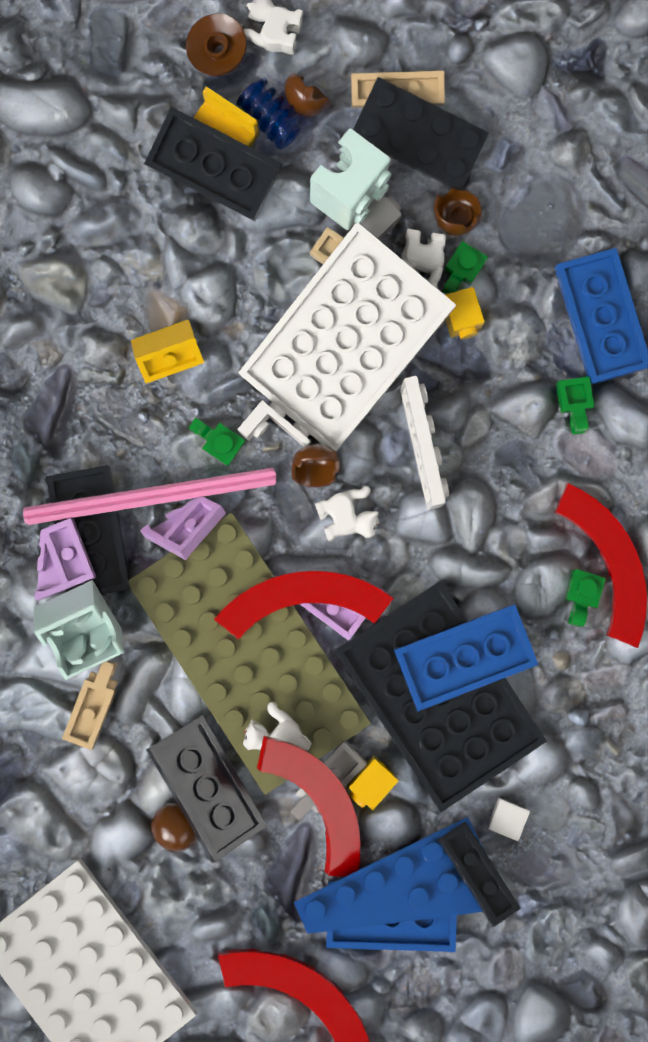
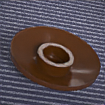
(212, 32)

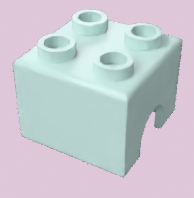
(349, 193)
(78, 629)

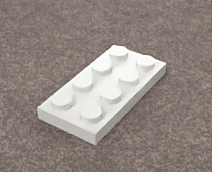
(421, 430)

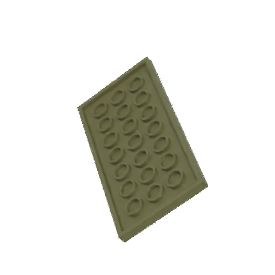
(268, 664)

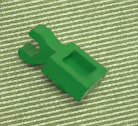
(463, 267)
(576, 398)
(220, 443)
(584, 592)

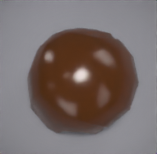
(304, 99)
(457, 212)
(315, 465)
(172, 828)

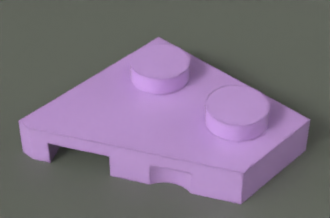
(186, 526)
(62, 560)

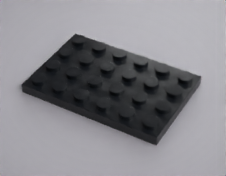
(452, 743)

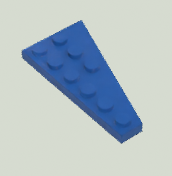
(396, 889)

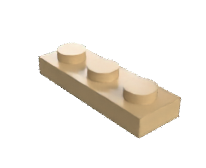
(423, 84)

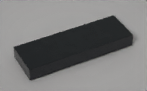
(479, 874)

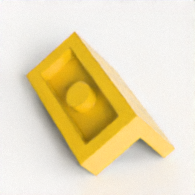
(227, 118)
(166, 351)

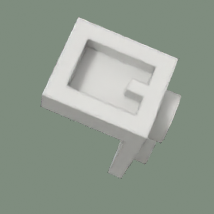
(256, 423)

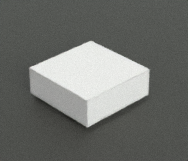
(508, 819)

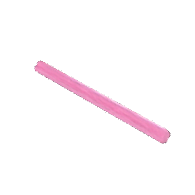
(149, 496)

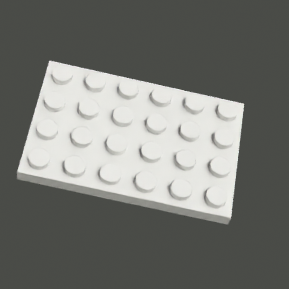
(346, 338)
(87, 967)

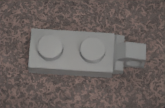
(344, 763)

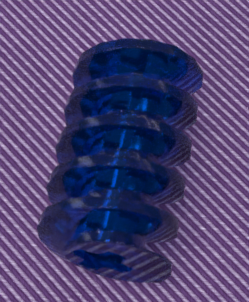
(269, 114)

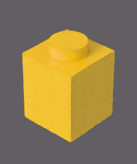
(466, 316)
(372, 783)

